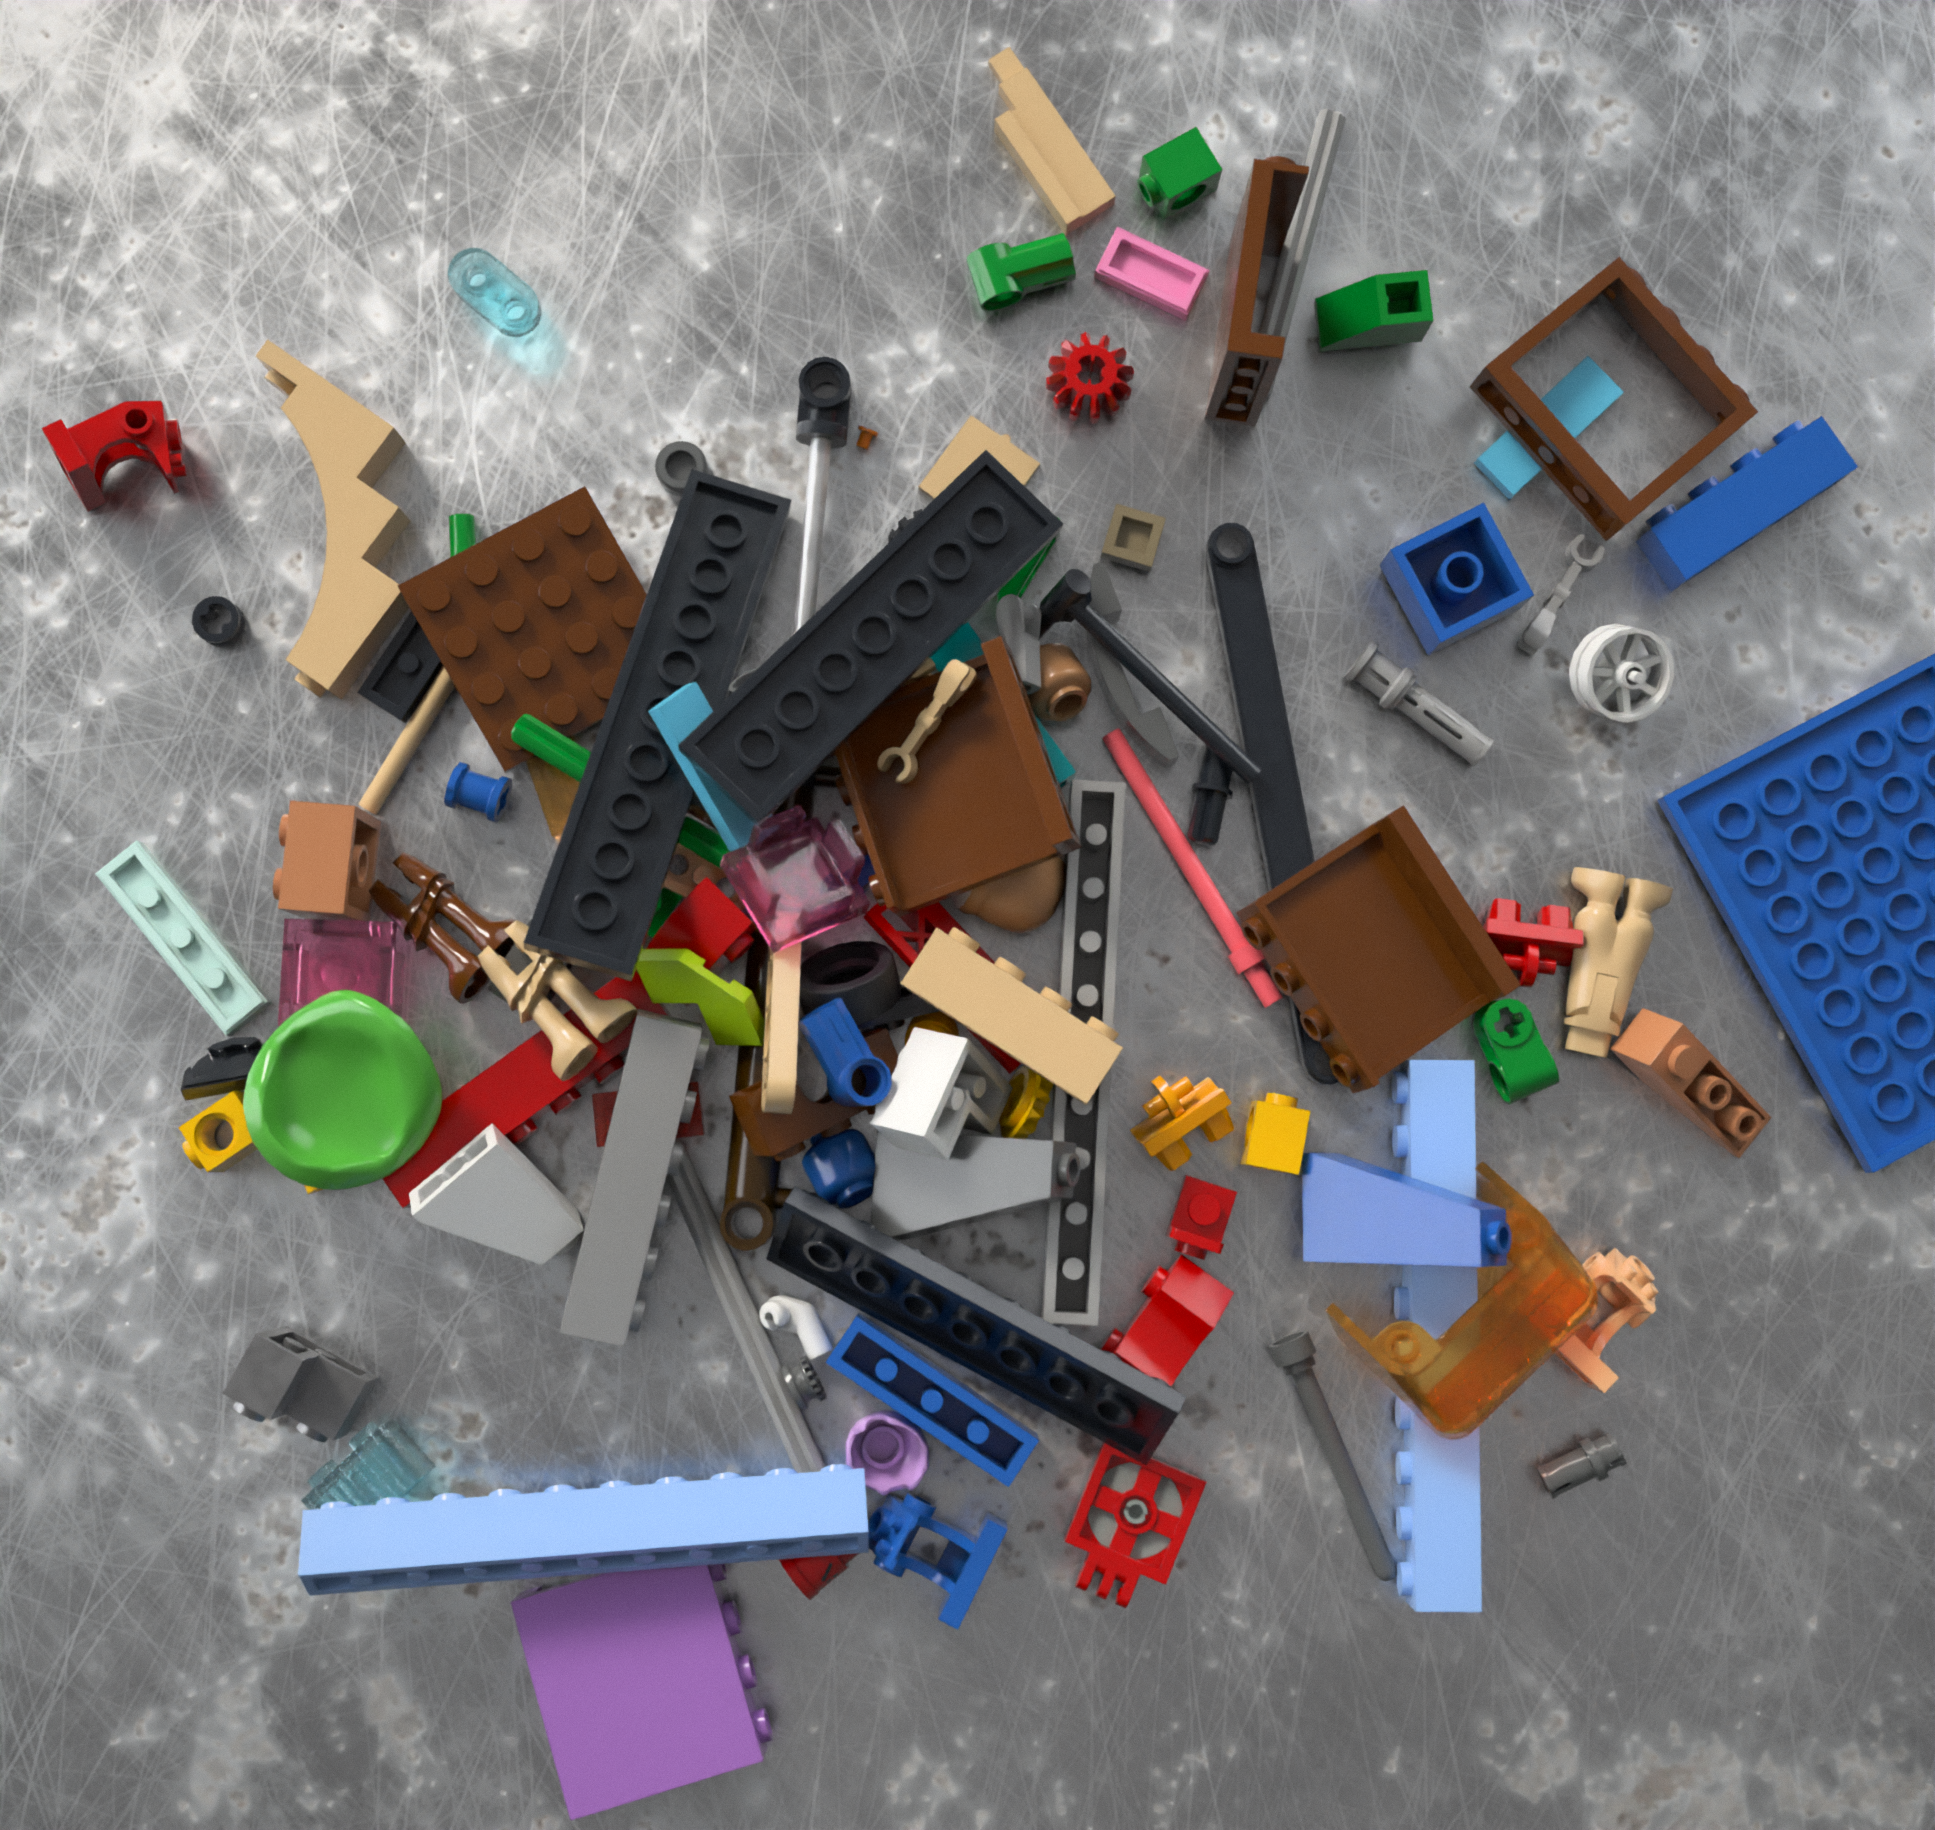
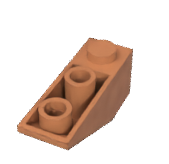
(1691, 1080)

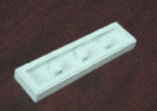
(184, 938)

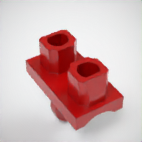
(1530, 946)

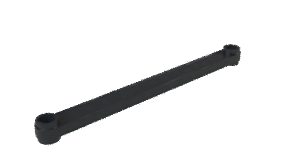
(1262, 727)

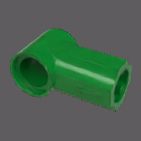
(1008, 273)

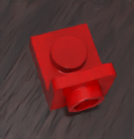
(1200, 1217)

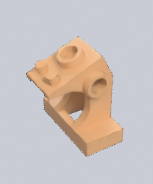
(1630, 1291)

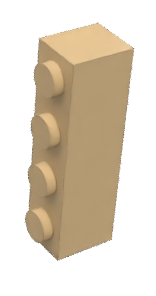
(1012, 1015)

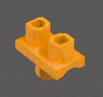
(1176, 1113)

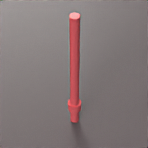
(1244, 956)

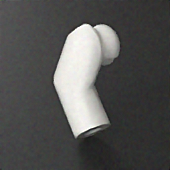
(797, 1318)

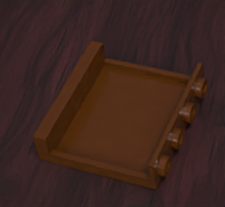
(1242, 359)
(979, 796)
(1376, 949)

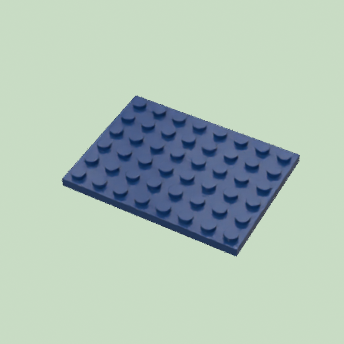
(1830, 893)

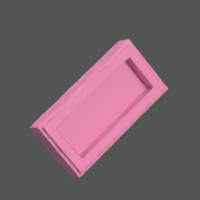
(1151, 273)

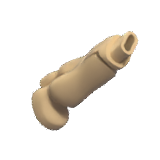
(1610, 955)

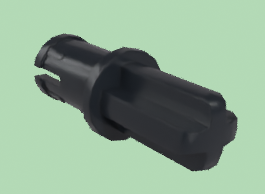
(1210, 799)

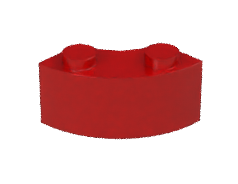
(708, 927)
(1171, 1321)

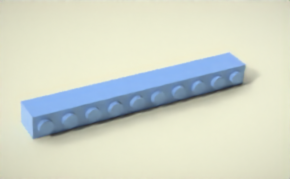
(1437, 1473)
(583, 1530)

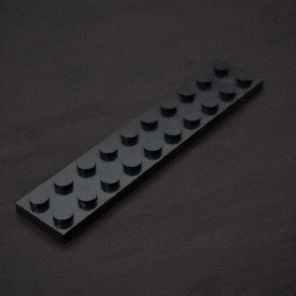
(633, 788)

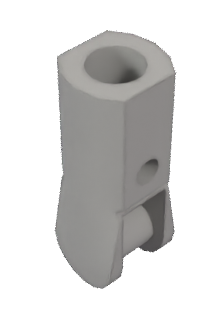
(1020, 628)

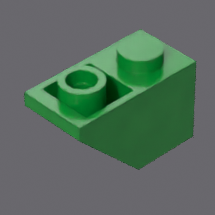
(1375, 312)

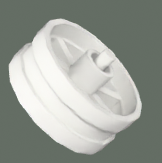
(1621, 672)

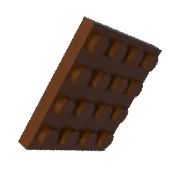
(533, 621)

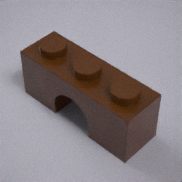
(784, 1133)

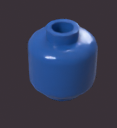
(841, 1167)

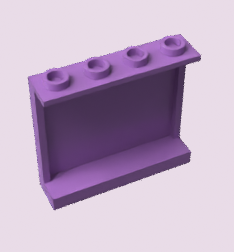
(640, 1683)

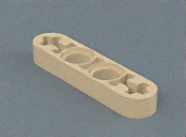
(781, 1030)

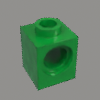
(1179, 173)

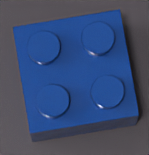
(1456, 579)

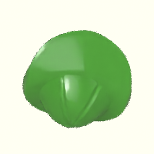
(341, 1093)

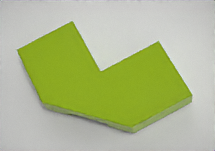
(726, 1007)

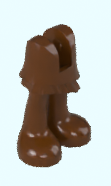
(422, 922)

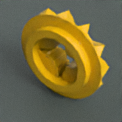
(1024, 1104)

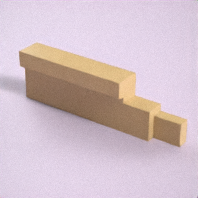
(1047, 148)

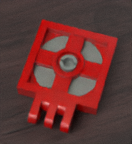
(1131, 1521)

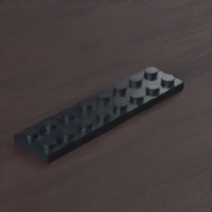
(870, 638)
(974, 1326)

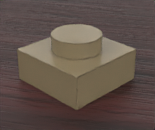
(1133, 537)

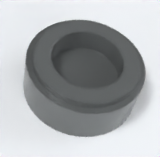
(675, 464)

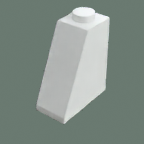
(498, 1200)

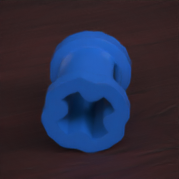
(478, 792)

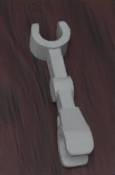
(1541, 626)

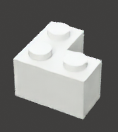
(937, 1091)

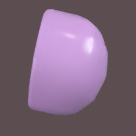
(889, 1451)

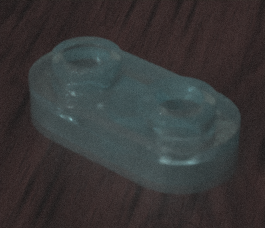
(497, 294)

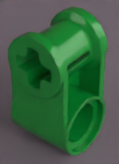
(1517, 1056)

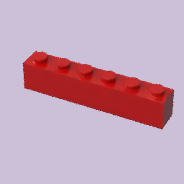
(519, 1091)

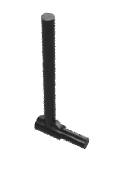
(1071, 601)

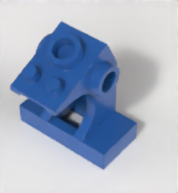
(961, 1563)

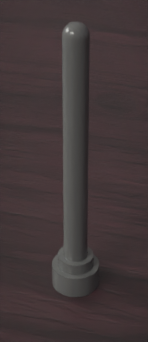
(1296, 1357)

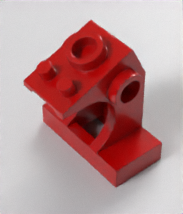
(111, 437)

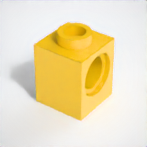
(200, 1132)
(1275, 1134)

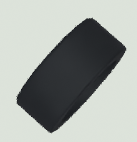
(855, 972)

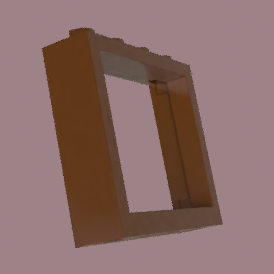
(1554, 445)

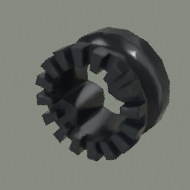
(230, 631)

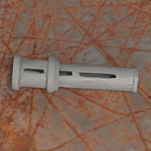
(1470, 743)

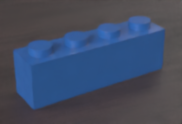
(1745, 503)
(933, 1399)

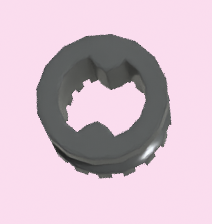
(801, 1383)

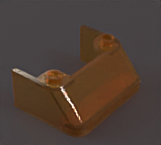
(1498, 1340)

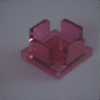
(797, 877)
(339, 956)

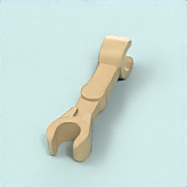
(953, 683)

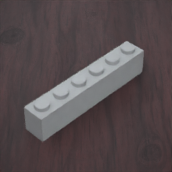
(632, 1176)

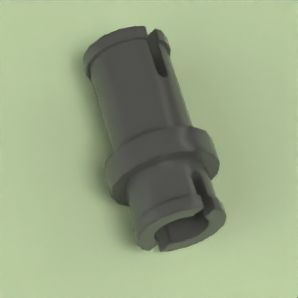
(1581, 1465)

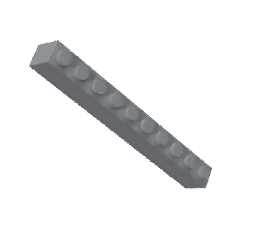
(1089, 983)

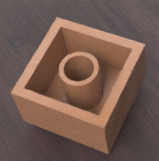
(327, 861)

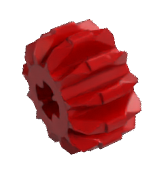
(1090, 359)

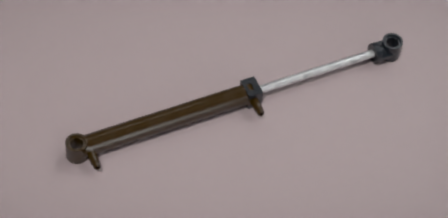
(821, 425)

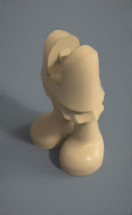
(528, 995)

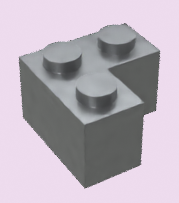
(299, 1379)

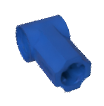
(841, 1051)

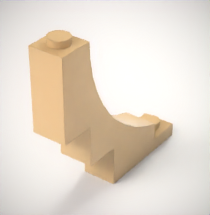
(350, 454)

